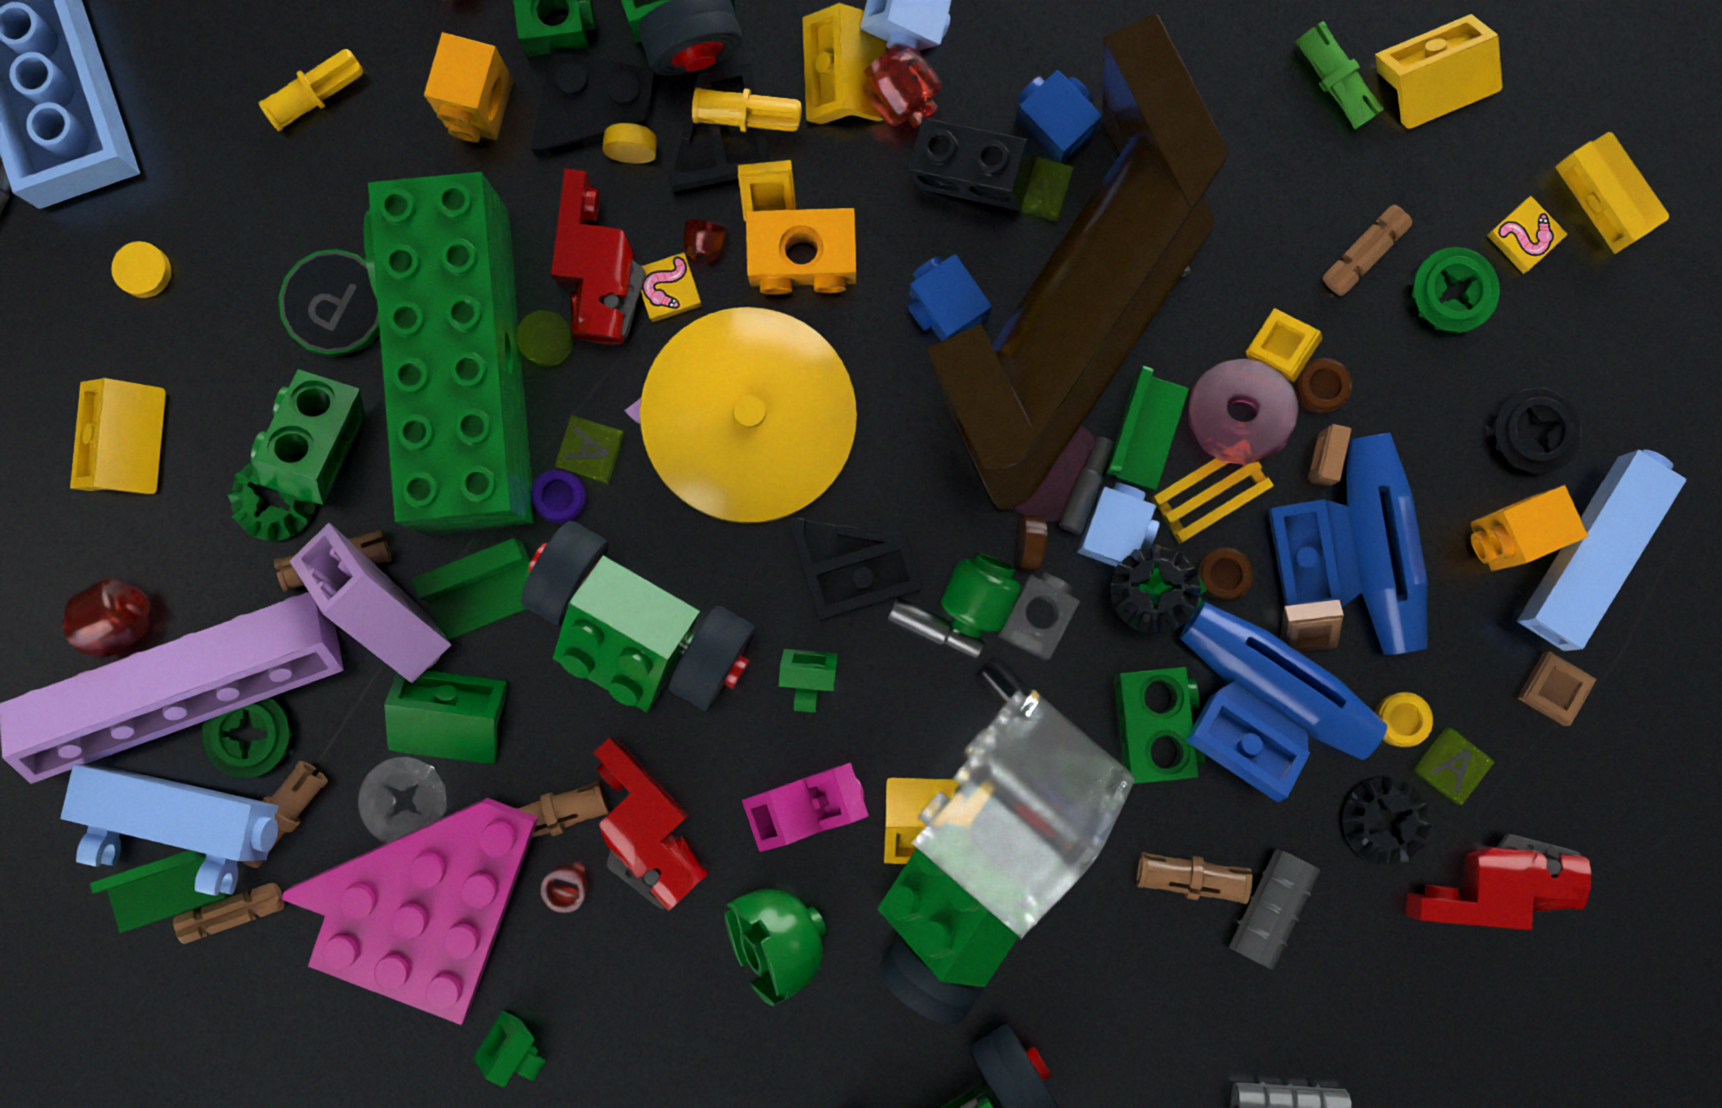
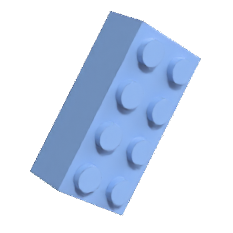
(57, 105)

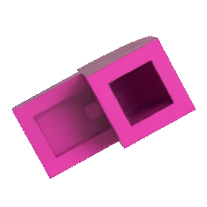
(805, 807)

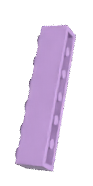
(168, 688)

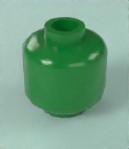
(980, 594)

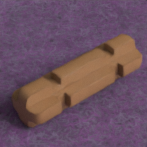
(1367, 250)
(228, 912)

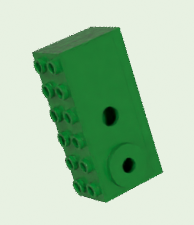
(450, 354)

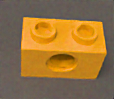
(469, 88)
(776, 231)
(1527, 529)

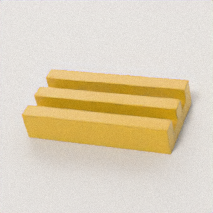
(1172, 517)

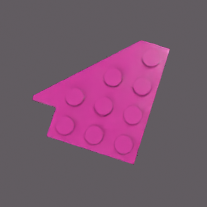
(421, 908)

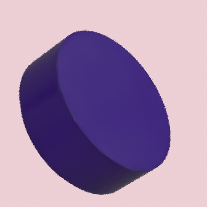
(558, 496)

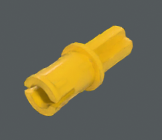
(311, 89)
(745, 110)

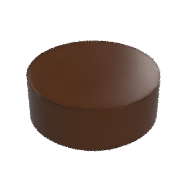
(1323, 386)
(1030, 542)
(1225, 574)

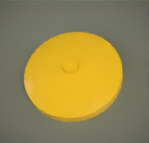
(748, 415)

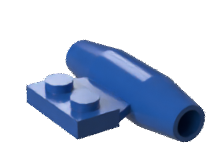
(1360, 548)
(1271, 704)

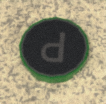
(330, 303)

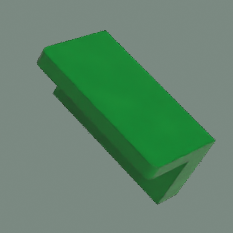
(1146, 431)
(476, 588)
(445, 716)
(156, 890)

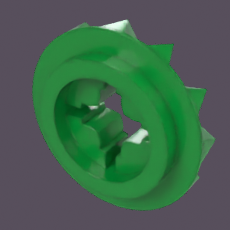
(1456, 265)
(273, 523)
(264, 754)

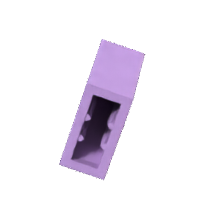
(368, 604)

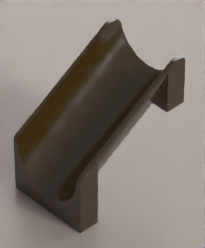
(1103, 281)

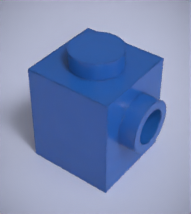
(1057, 115)
(946, 298)

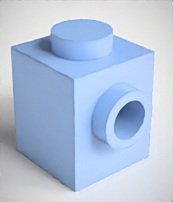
(907, 22)
(1118, 525)

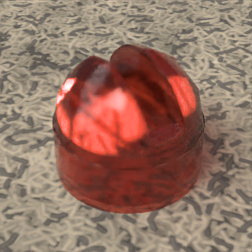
(704, 237)
(563, 897)

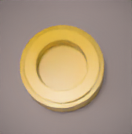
(629, 143)
(141, 269)
(1407, 719)

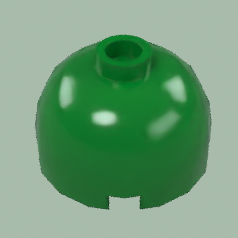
(777, 941)

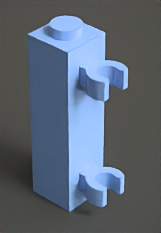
(1594, 569)
(169, 813)

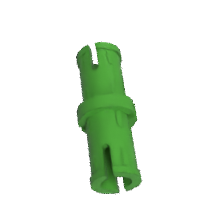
(1339, 75)

